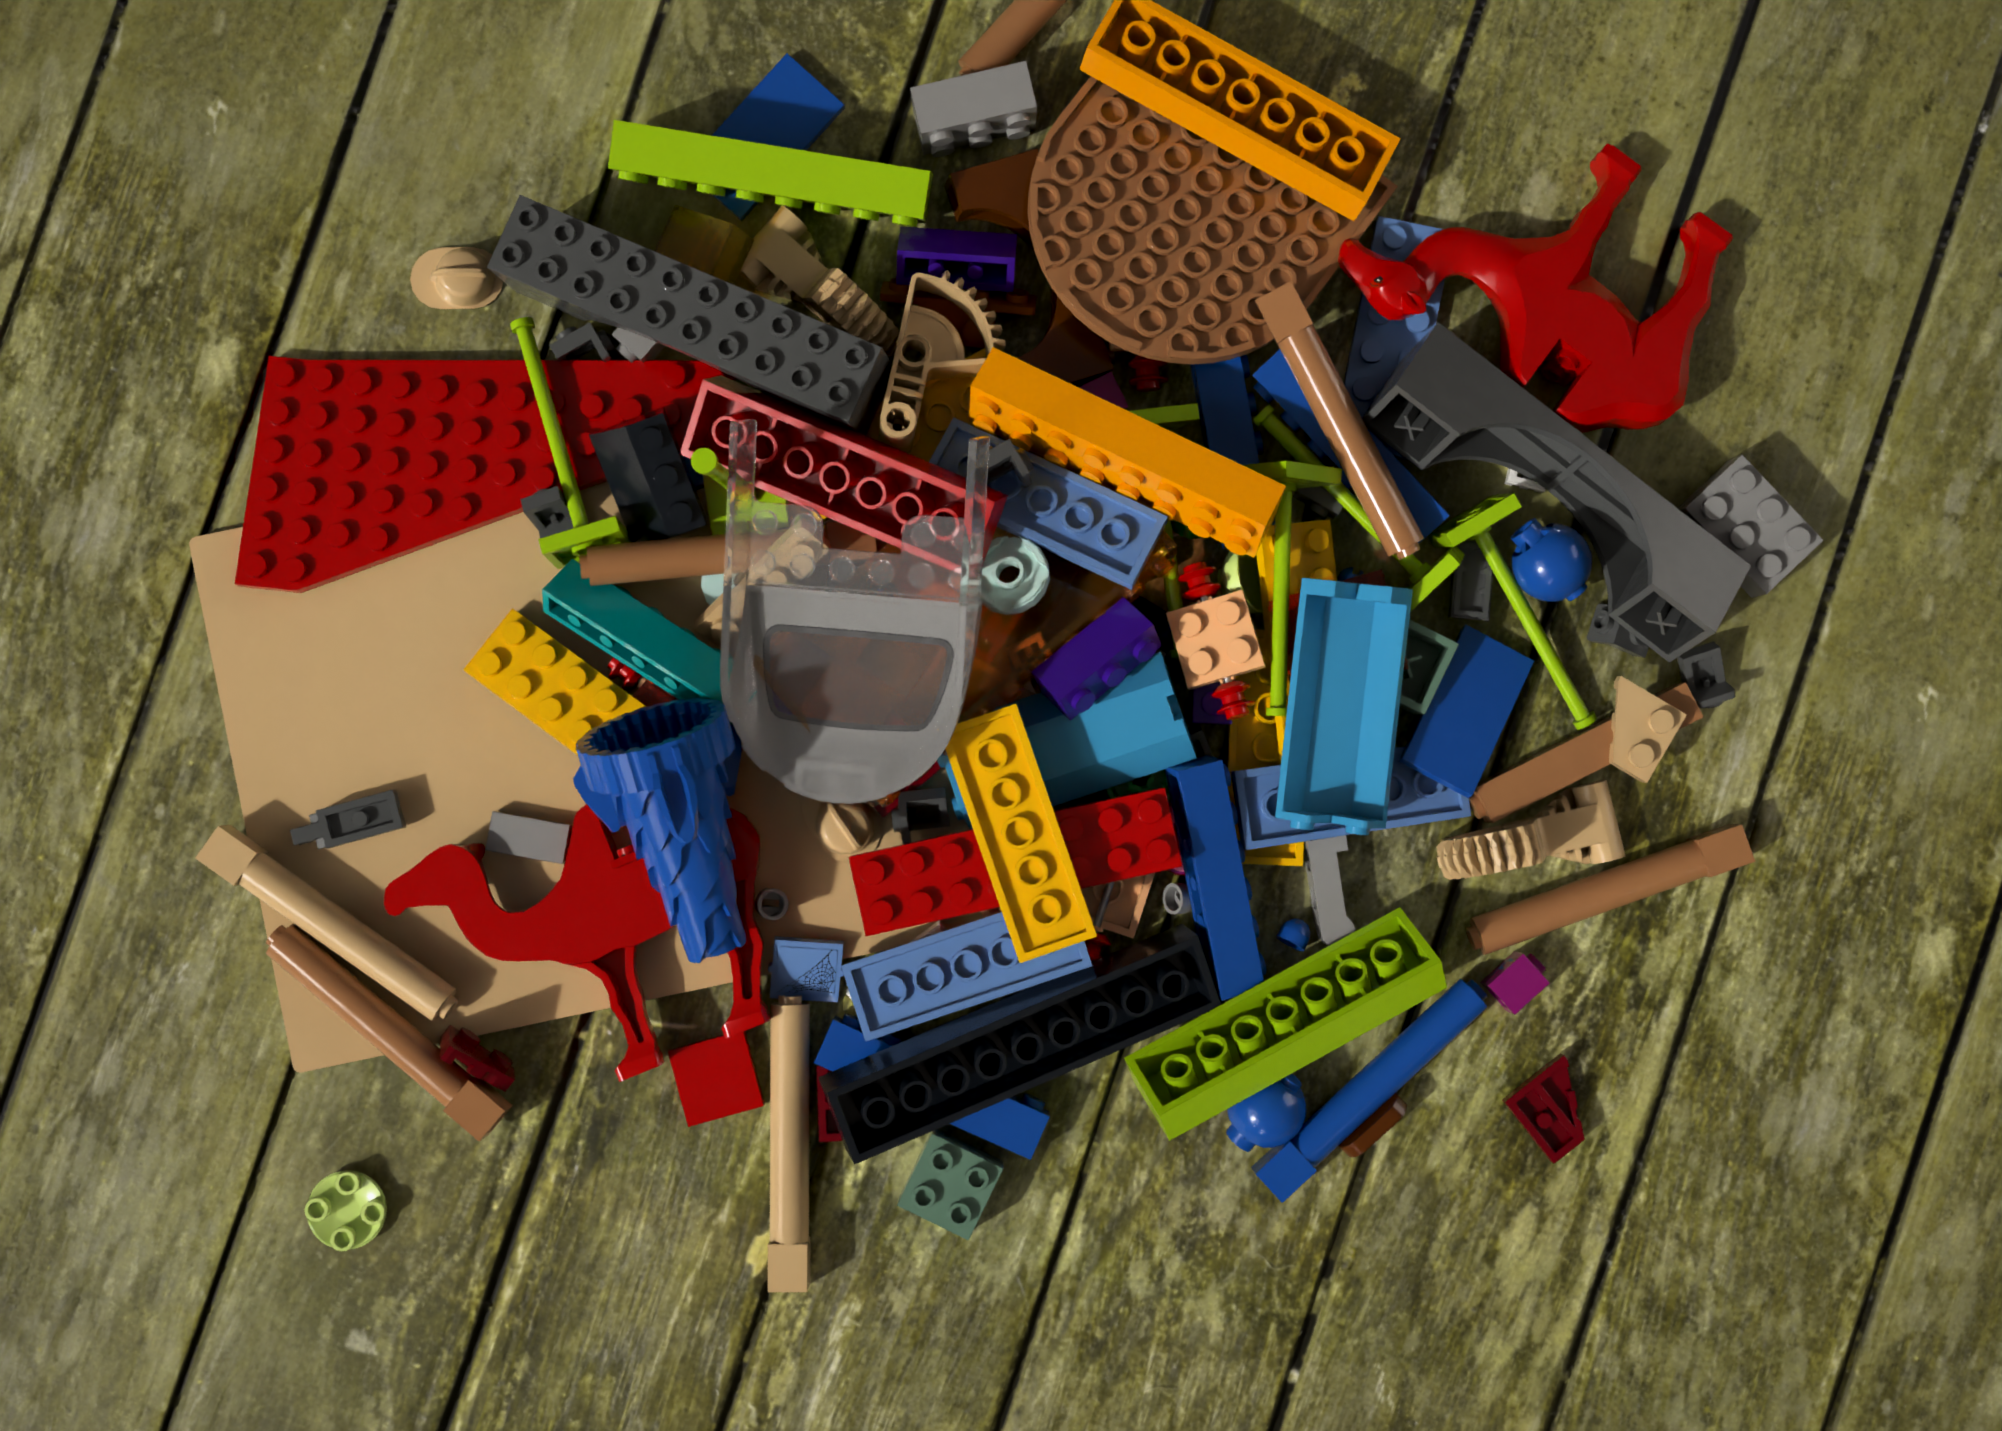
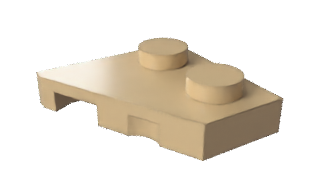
(1641, 729)

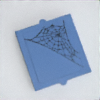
(806, 968)

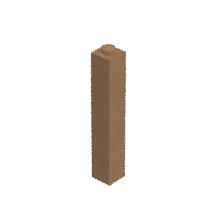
(1561, 763)

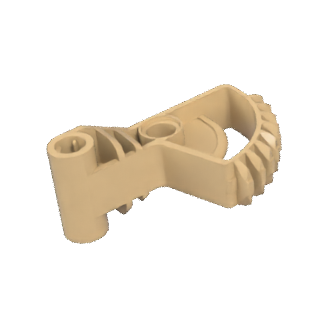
(790, 267)
(942, 353)
(1572, 827)

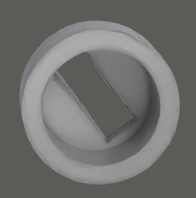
(1176, 898)
(771, 912)

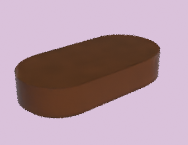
(1374, 1126)

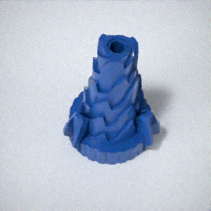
(668, 782)

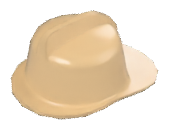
(455, 278)
(841, 827)

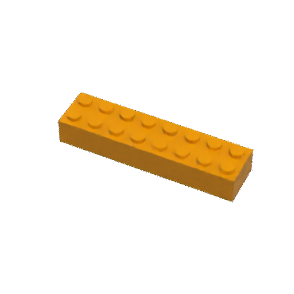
(1239, 104)
(1124, 452)

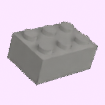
(974, 109)
(1753, 522)

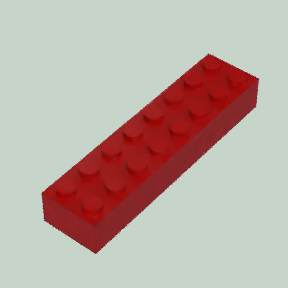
(831, 465)
(950, 879)

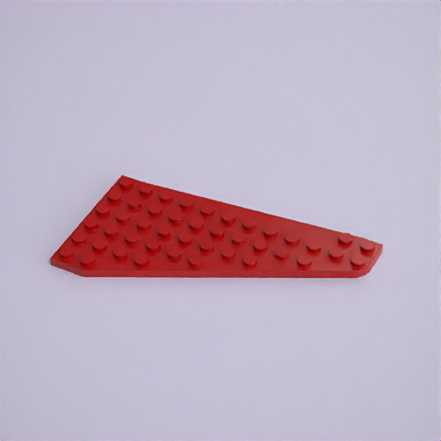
(413, 452)

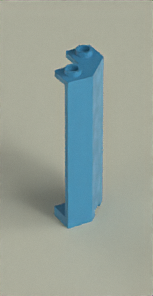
(1343, 705)
(1117, 740)

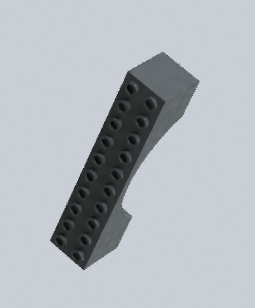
(692, 312)
(1660, 567)

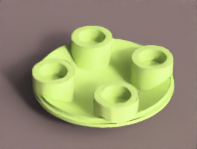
(346, 1210)

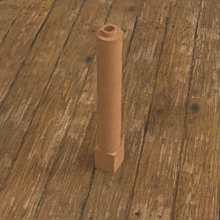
(1008, 34)
(1340, 420)
(685, 556)
(1612, 888)
(465, 1097)

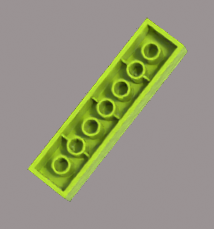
(769, 170)
(1286, 1022)

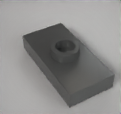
(1471, 585)

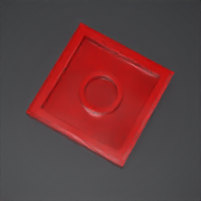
(716, 1078)

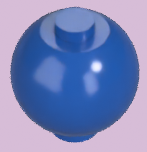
(1551, 561)
(1268, 1116)

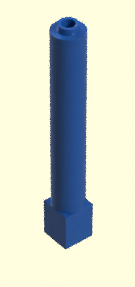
(1292, 1164)

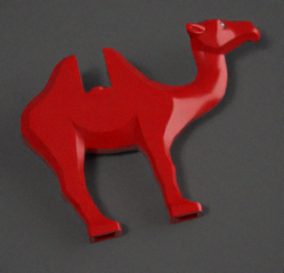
(1558, 313)
(591, 922)

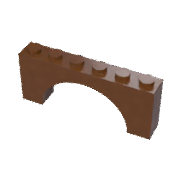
(1000, 195)

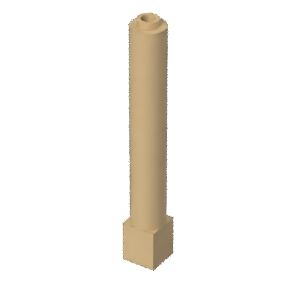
(248, 865)
(789, 1146)

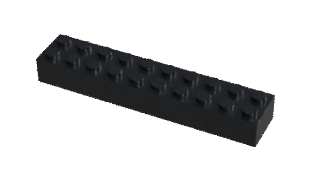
(1019, 1042)

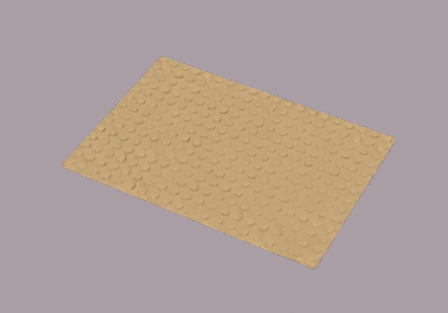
(371, 696)

